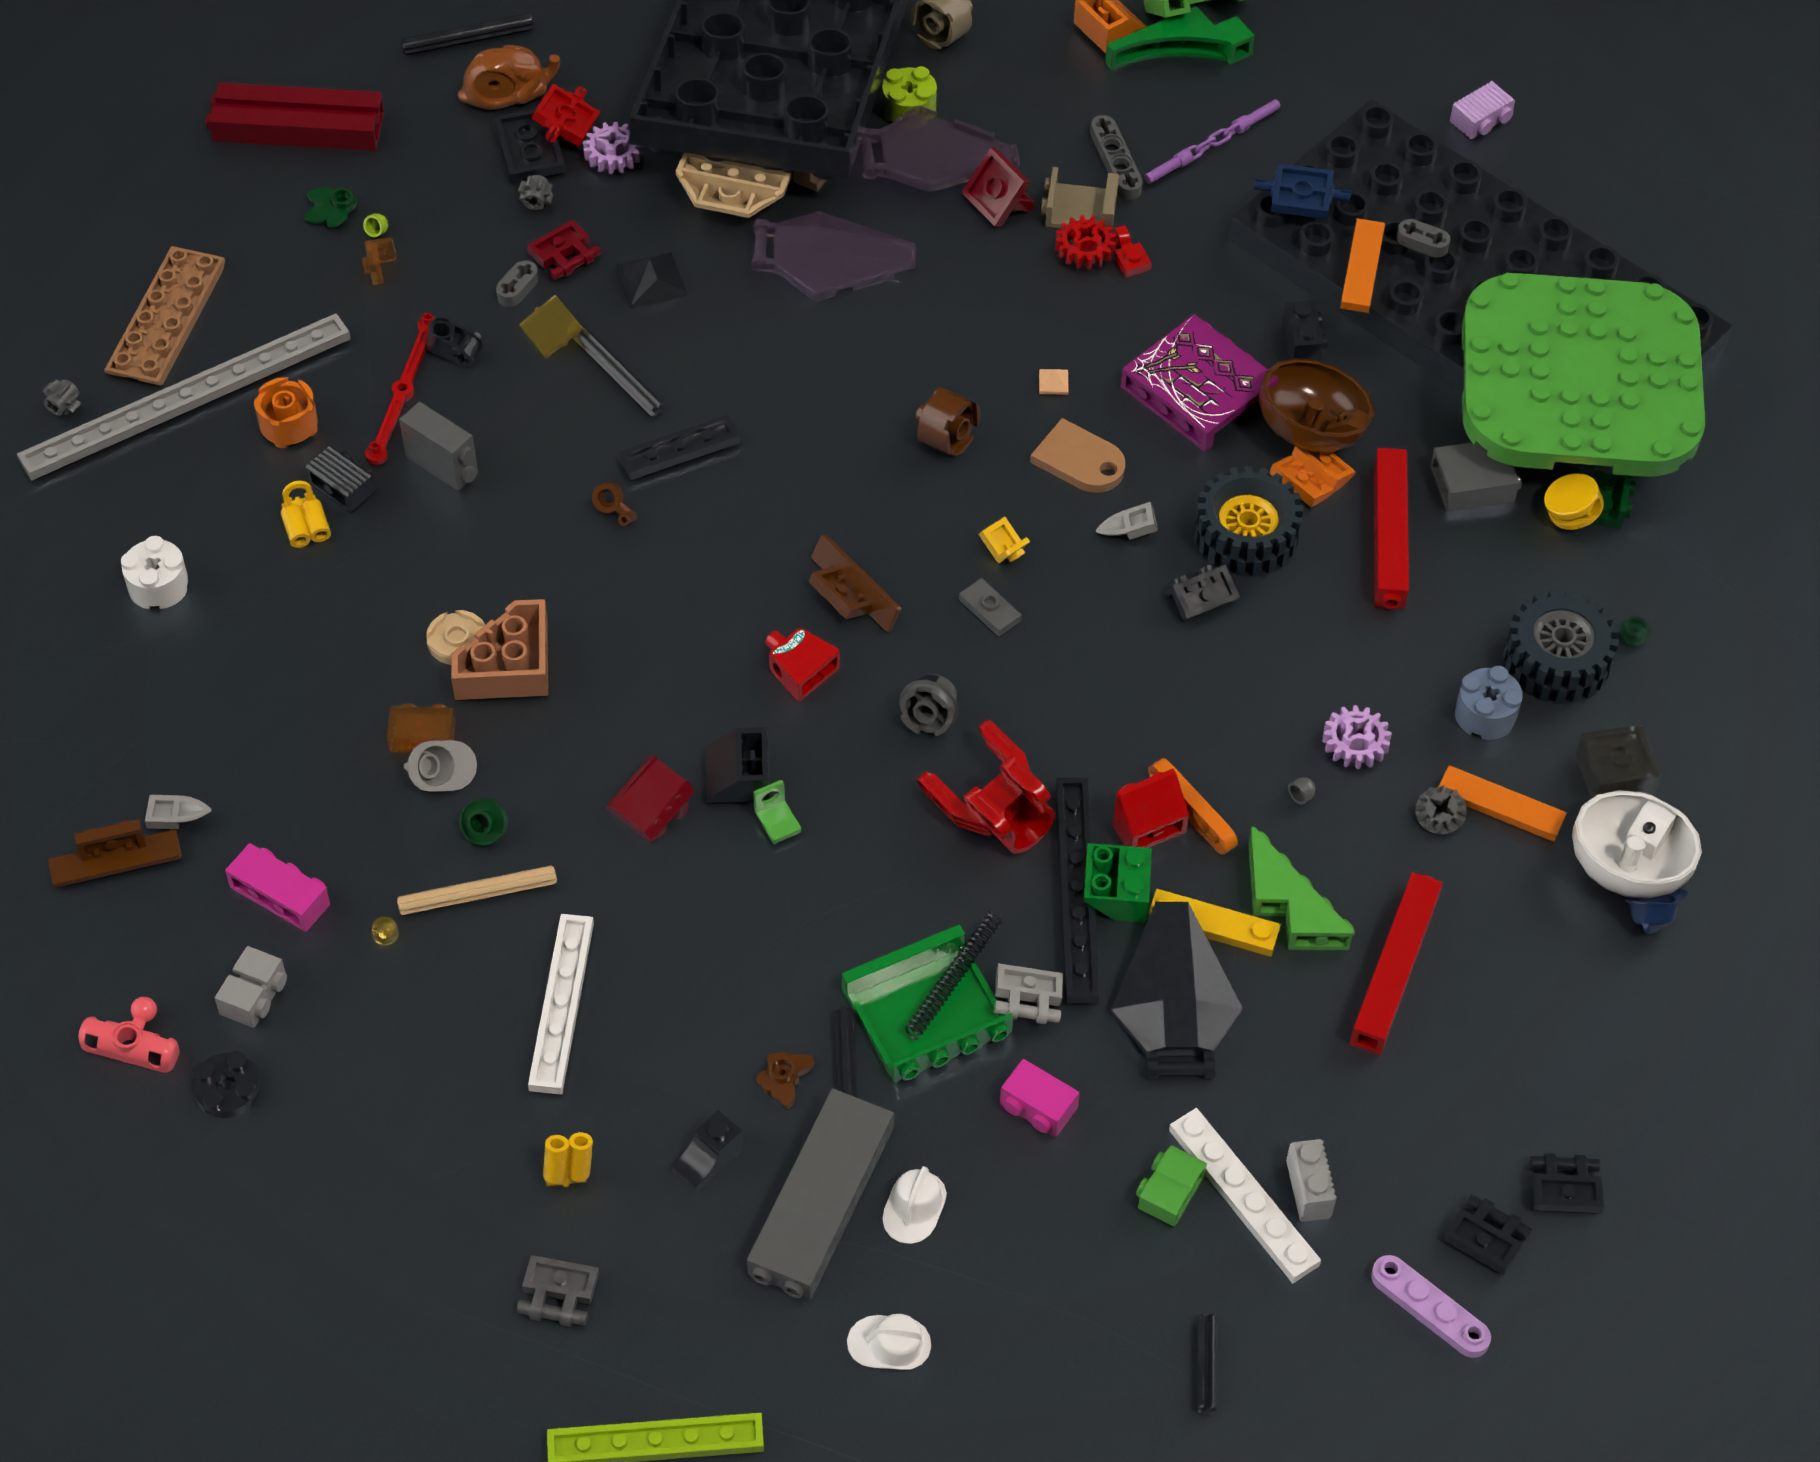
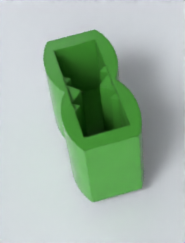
(1171, 1185)

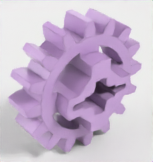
(611, 148)
(1356, 737)

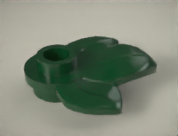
(330, 206)

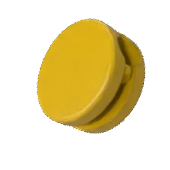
(1573, 501)

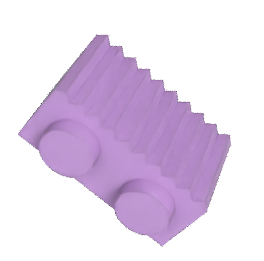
(1482, 110)

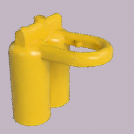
(303, 517)
(567, 1160)

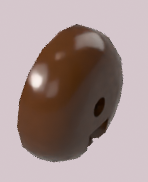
(1302, 404)

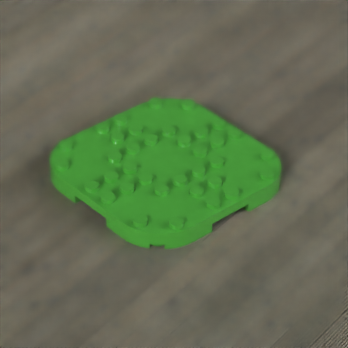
(1582, 374)

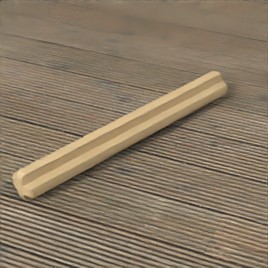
(476, 890)

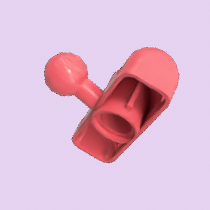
(113, 1034)

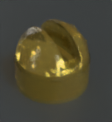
(388, 933)

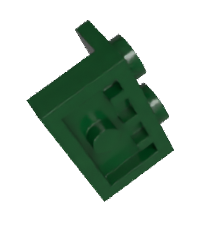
(1615, 494)

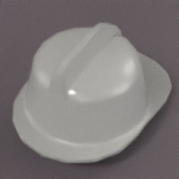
(441, 765)

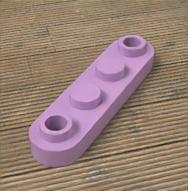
(1431, 1306)

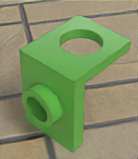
(775, 813)

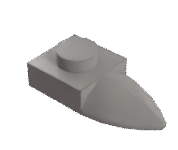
(1130, 522)
(171, 810)

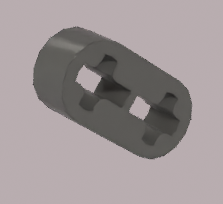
(1423, 238)
(515, 282)

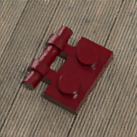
(559, 244)

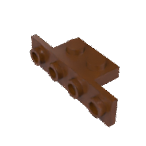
(850, 587)
(113, 851)

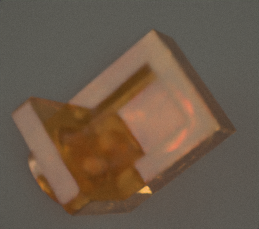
(377, 252)

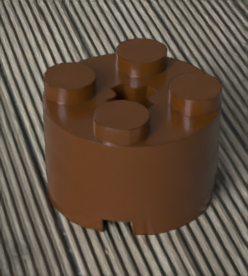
(947, 422)

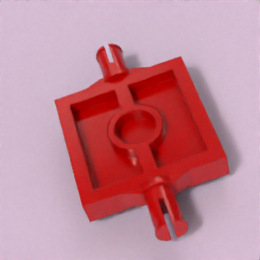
(565, 114)

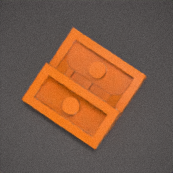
(1313, 474)

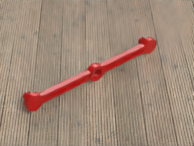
(376, 452)

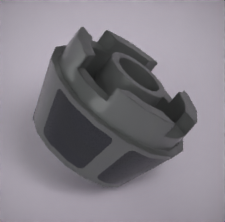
(929, 704)

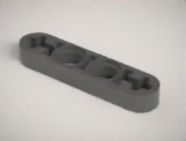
(1118, 156)

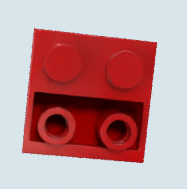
(1150, 810)

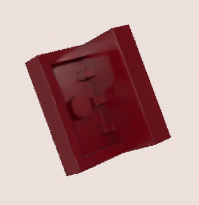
(998, 188)

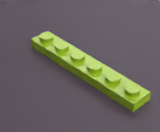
(657, 1439)

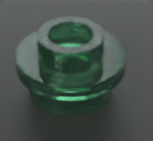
(1637, 625)

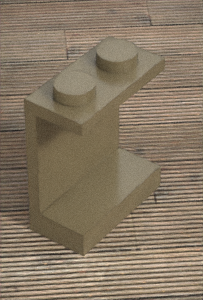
(1076, 200)

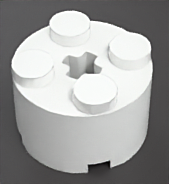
(155, 573)

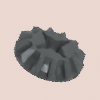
(1444, 822)

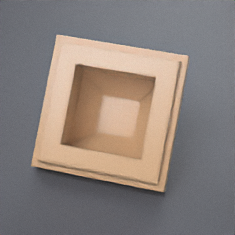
(1053, 381)

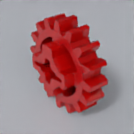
(1085, 242)

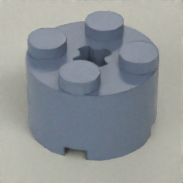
(1488, 702)

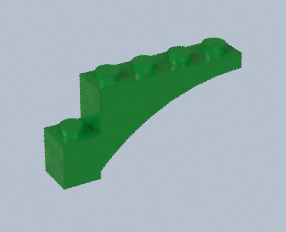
(1185, 36)

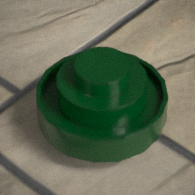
(483, 821)

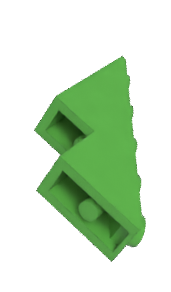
(1284, 892)

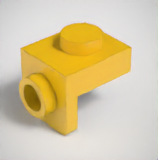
(1003, 541)

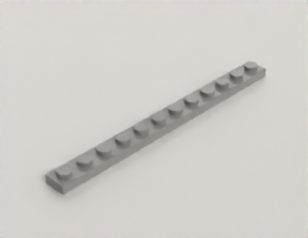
(183, 396)

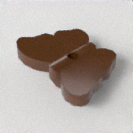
(782, 1086)

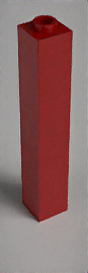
(1391, 528)
(1396, 963)

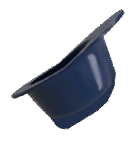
(1656, 911)

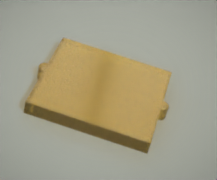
(551, 326)

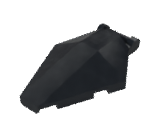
(1176, 994)

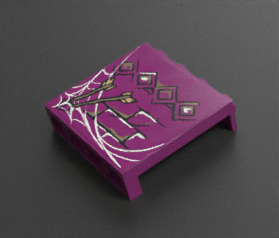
(1195, 380)

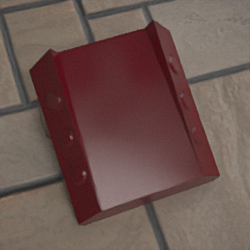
(651, 799)

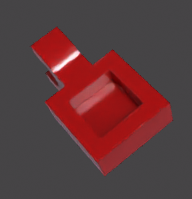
(1129, 257)

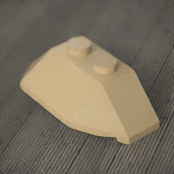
(730, 185)

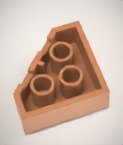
(505, 656)

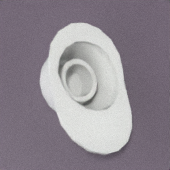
(914, 1206)
(889, 1342)

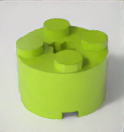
(907, 89)

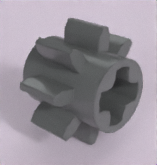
(535, 192)
(61, 397)

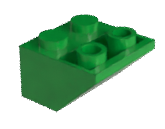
(1118, 881)

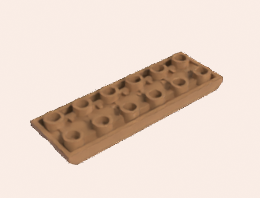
(166, 316)

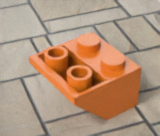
(1105, 20)

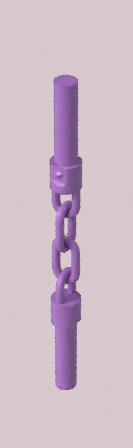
(1185, 156)

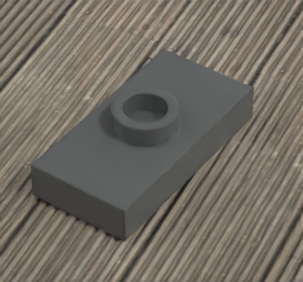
(990, 607)

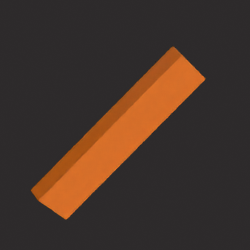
(1362, 265)
(1505, 804)

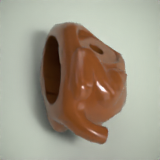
(506, 77)

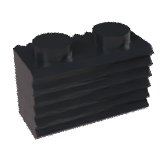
(341, 478)

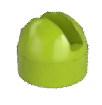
(373, 222)

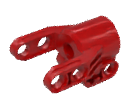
(1008, 807)

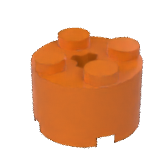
(286, 411)

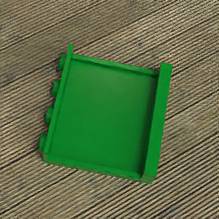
(895, 985)

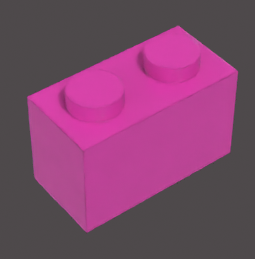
(1039, 1098)

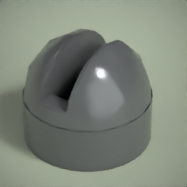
(1302, 790)

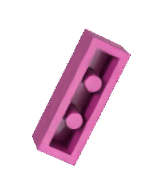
(278, 886)

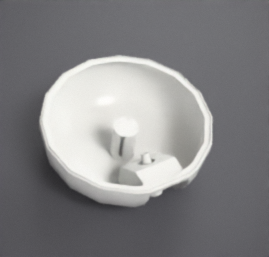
(1627, 857)

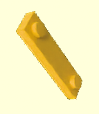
(1228, 925)

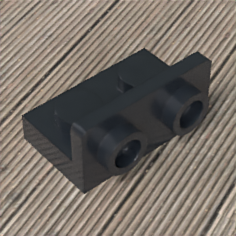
(1203, 592)

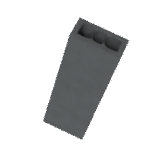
(820, 1194)

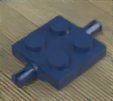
(1302, 191)

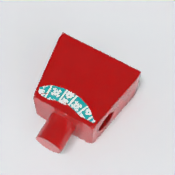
(801, 661)

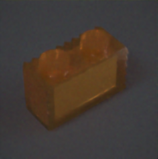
(415, 725)

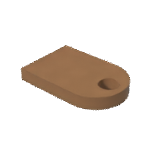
(1079, 458)

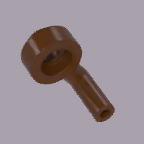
(598, 498)

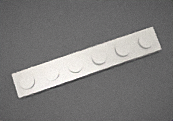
(561, 1004)
(1245, 1196)

